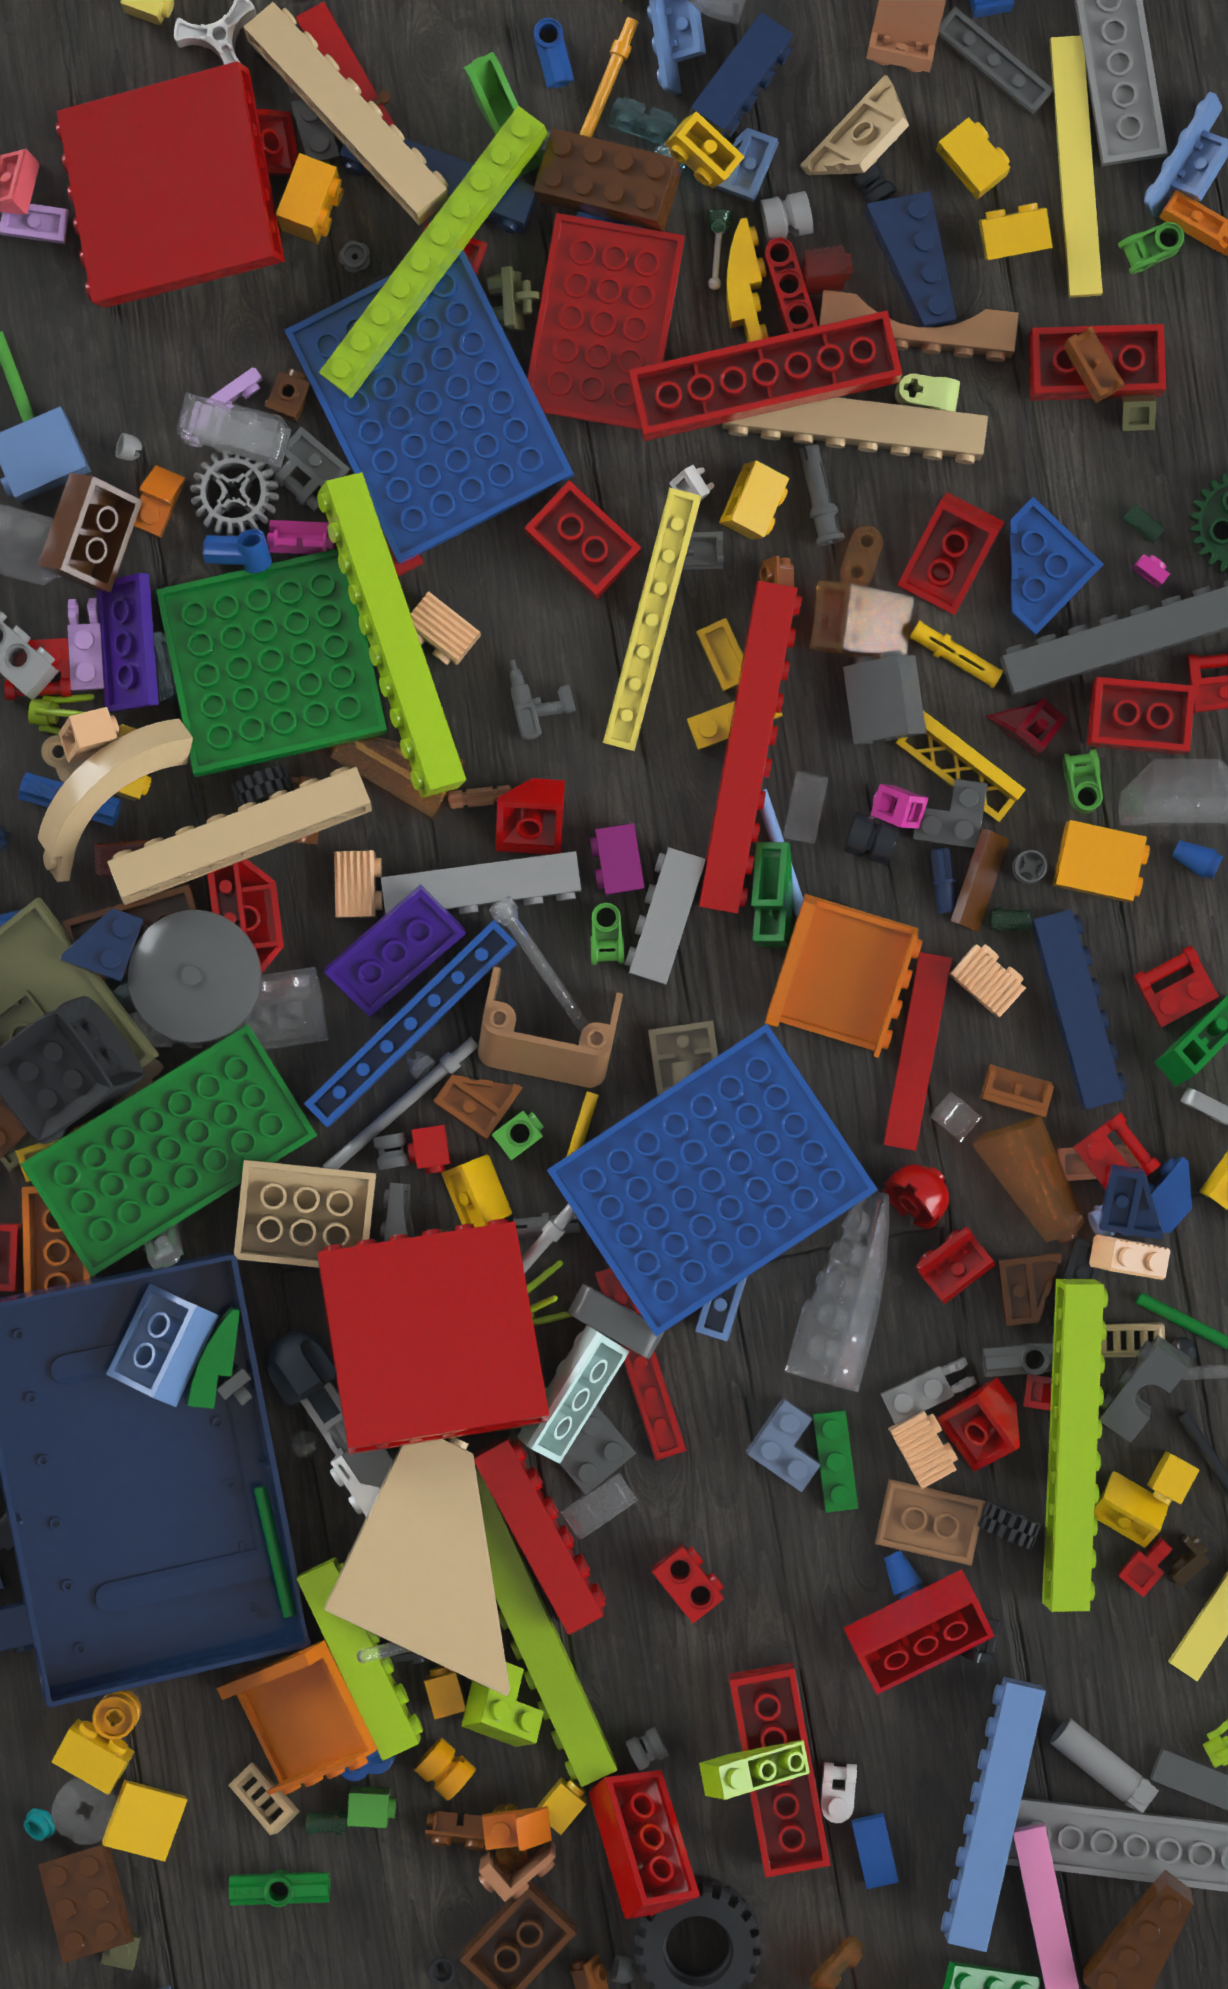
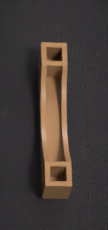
(986, 334)

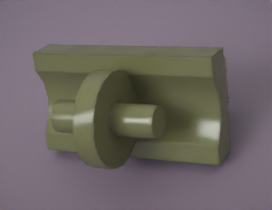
(516, 298)

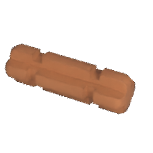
(476, 796)

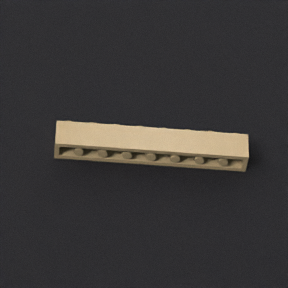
(346, 113)
(873, 427)
(239, 835)

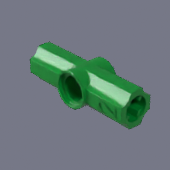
(257, 1889)

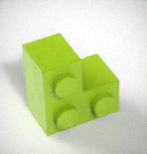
(502, 1715)

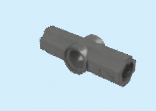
(1011, 1359)

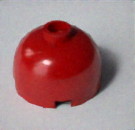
(919, 1192)

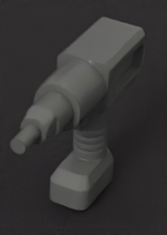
(528, 709)

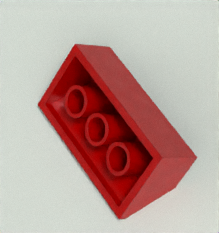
(643, 1843)

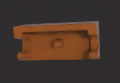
(1093, 365)
(1017, 1091)

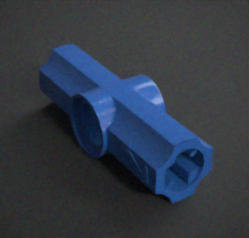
(42, 790)

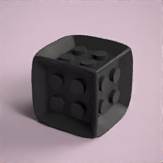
(66, 1069)

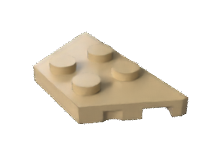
(861, 135)

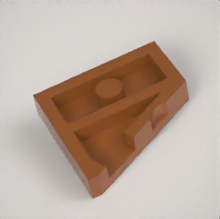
(476, 1102)

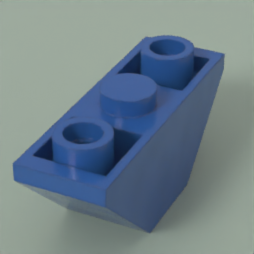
(1171, 1193)

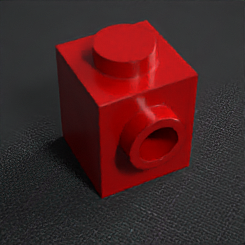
(430, 1148)

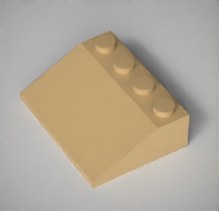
(299, 1210)

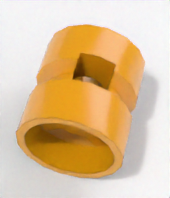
(117, 1714)
(444, 1768)

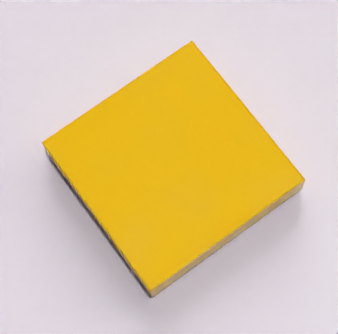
(144, 1820)

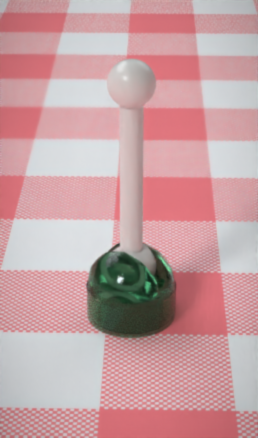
(719, 222)

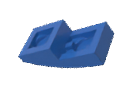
(874, 1851)

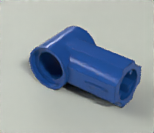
(553, 55)
(245, 549)

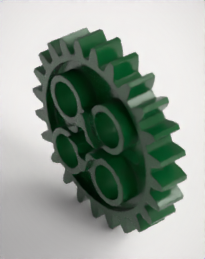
(1212, 512)

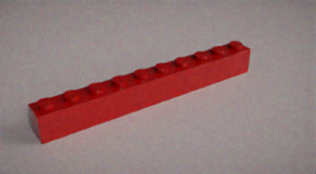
(748, 745)

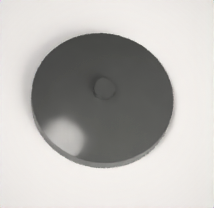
(194, 976)

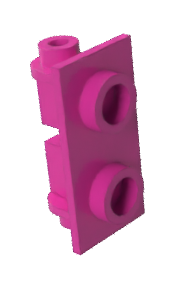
(298, 537)

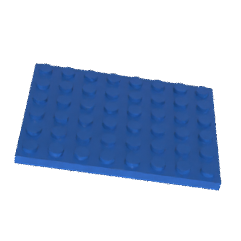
(442, 417)
(712, 1180)

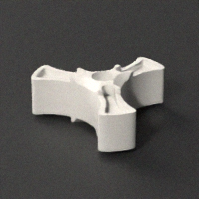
(218, 36)

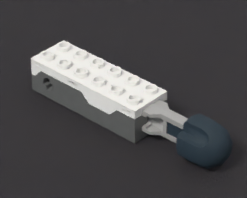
(303, 1372)

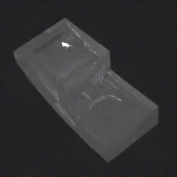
(805, 807)
(599, 1506)

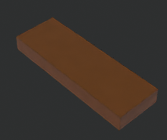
(980, 880)

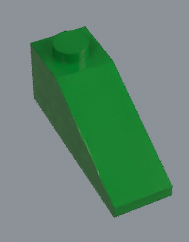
(1196, 1045)

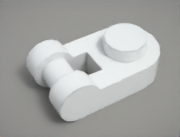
(835, 1802)

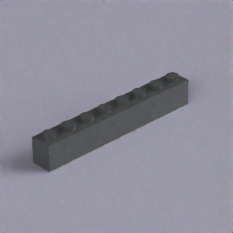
(1116, 640)

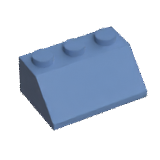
(162, 1345)

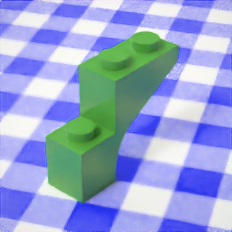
(495, 98)

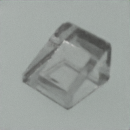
(955, 1116)

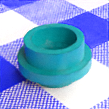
(39, 1824)

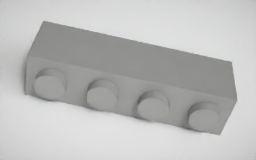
(666, 916)

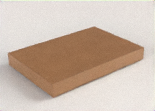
(929, 1522)

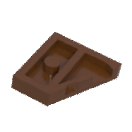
(1025, 1286)

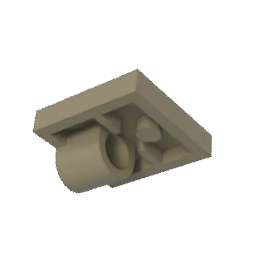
(680, 1051)

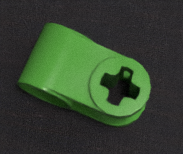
(1145, 248)
(1083, 778)
(606, 938)

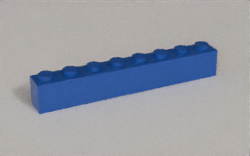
(410, 1024)

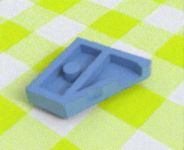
(750, 172)

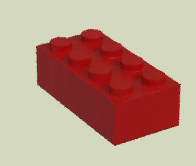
(1133, 350)
(919, 1632)

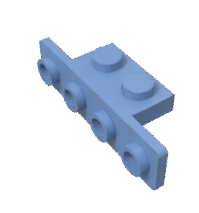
(675, 39)
(1193, 161)

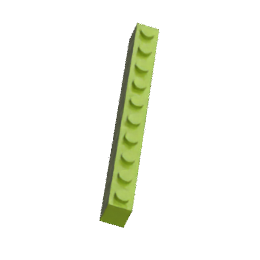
(434, 252)
(391, 635)
(1073, 1444)
(543, 1651)

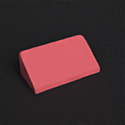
(17, 181)

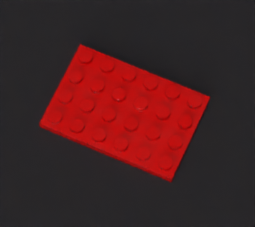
(601, 315)

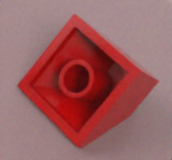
(278, 141)
(531, 817)
(983, 1424)

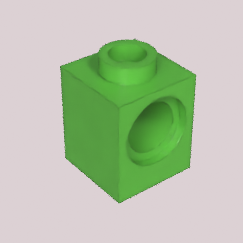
(504, 1138)
(370, 1807)

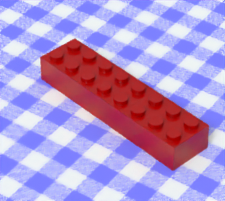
(765, 375)

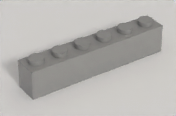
(489, 883)

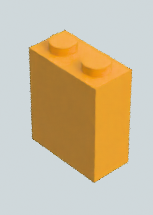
(1101, 861)

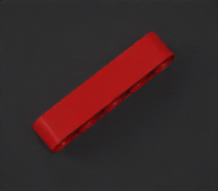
(791, 271)

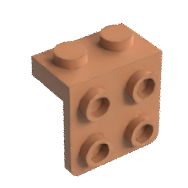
(906, 33)
(515, 1884)

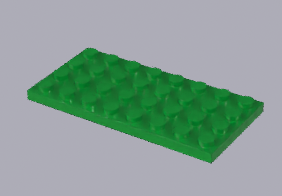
(168, 1149)

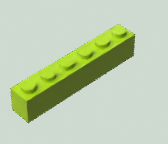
(369, 1683)

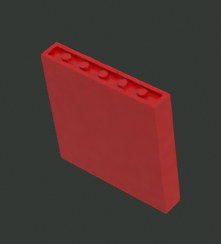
(169, 185)
(432, 1336)

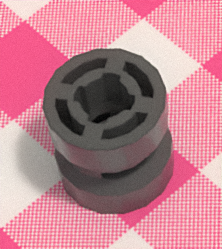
(1029, 862)
(392, 1158)
(654, 1744)

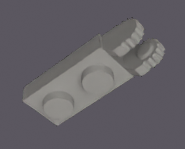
(924, 1391)

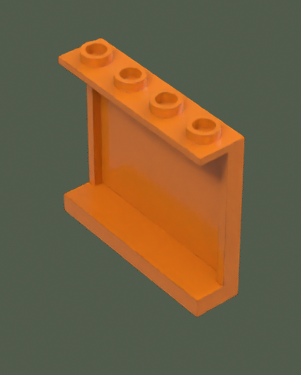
(844, 974)
(303, 1717)

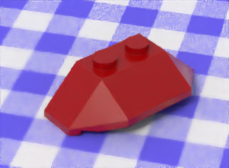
(250, 901)

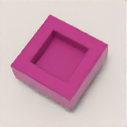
(1151, 570)

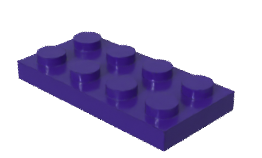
(128, 644)
(395, 950)

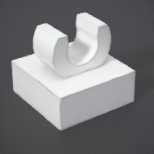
(691, 481)

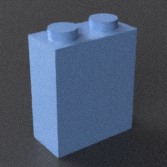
(40, 455)

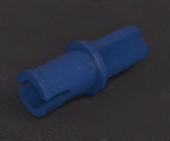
(943, 880)

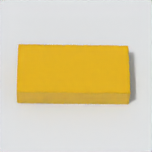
(722, 652)

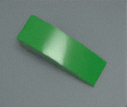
(772, 895)
(214, 1361)

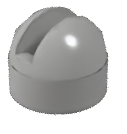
(127, 447)

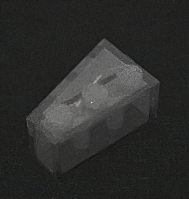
(233, 429)

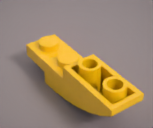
(743, 275)

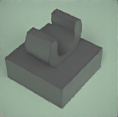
(234, 1386)

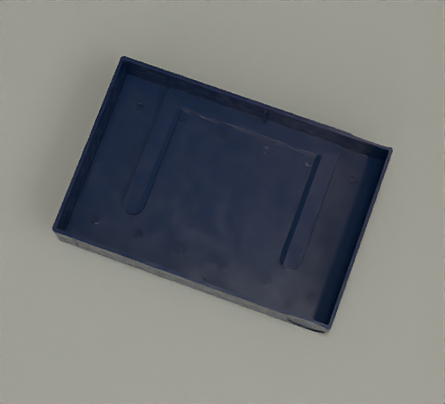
(132, 1511)

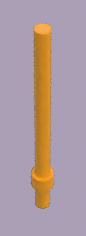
(619, 52)

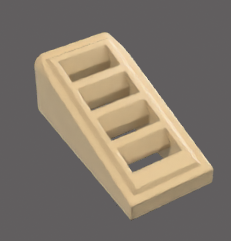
(1157, 1327)
(255, 1807)

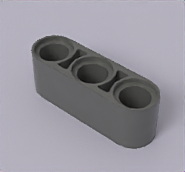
(614, 1320)

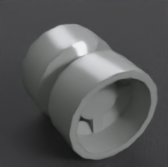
(786, 216)

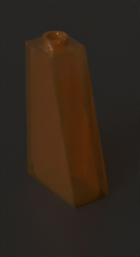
(385, 766)
(1033, 1176)

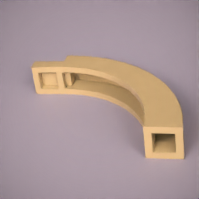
(99, 778)

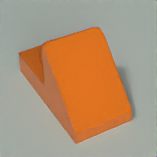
(159, 498)
(517, 1828)

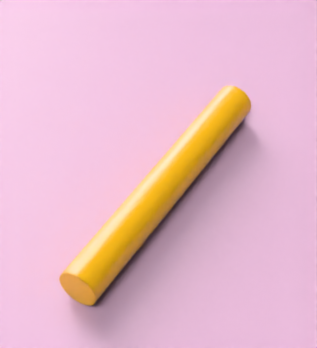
(583, 1122)

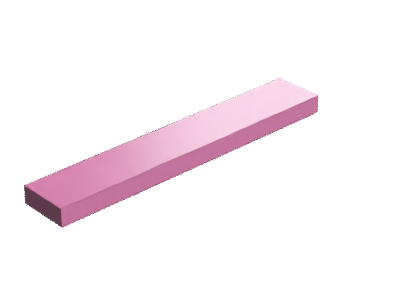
(1045, 1907)

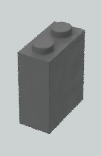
(884, 698)

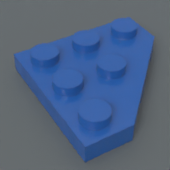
(1045, 565)

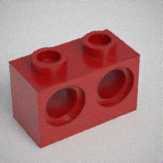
(681, 1586)

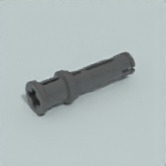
(823, 510)

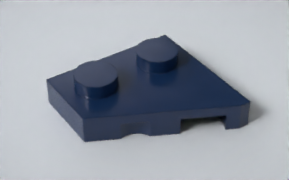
(106, 945)
(1129, 1204)

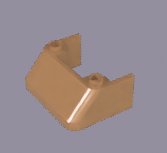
(543, 1057)

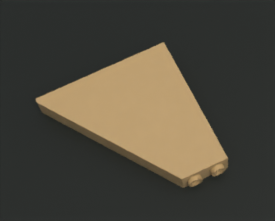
(425, 1565)

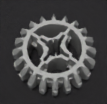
(224, 503)

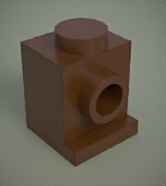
(289, 407)

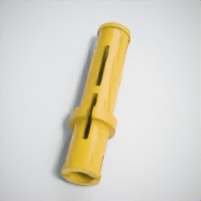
(922, 635)

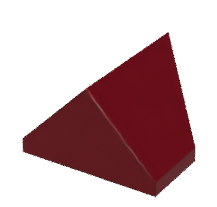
(1030, 724)

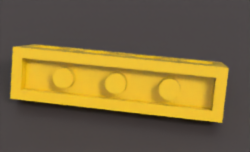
(968, 756)

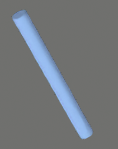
(776, 836)

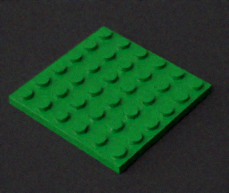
(270, 663)

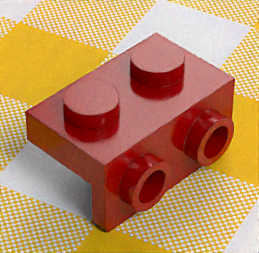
(954, 1264)

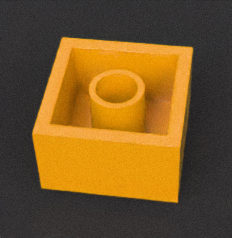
(309, 199)

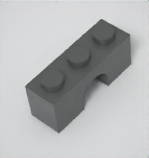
(1157, 1365)

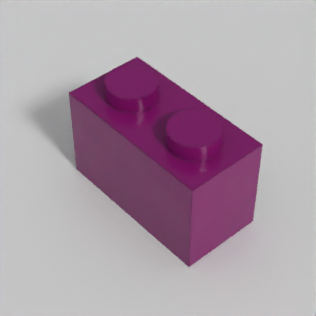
(618, 859)

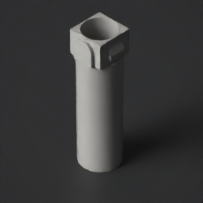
(1103, 1765)

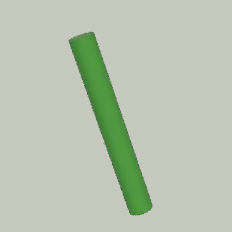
(14, 381)

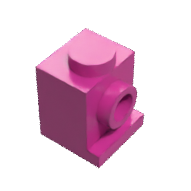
(899, 806)

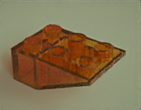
(859, 620)

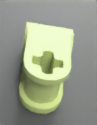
(933, 392)

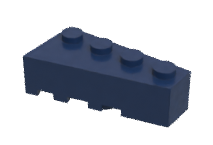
(743, 75)
(913, 247)

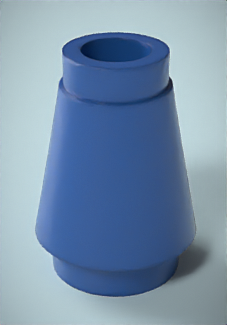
(1198, 858)
(902, 1575)

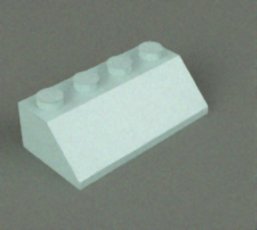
(574, 1393)

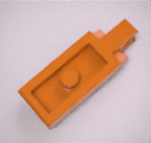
(1197, 221)

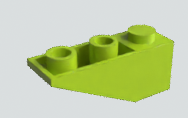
(753, 1769)

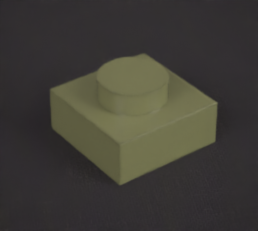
(1138, 412)
(122, 1956)

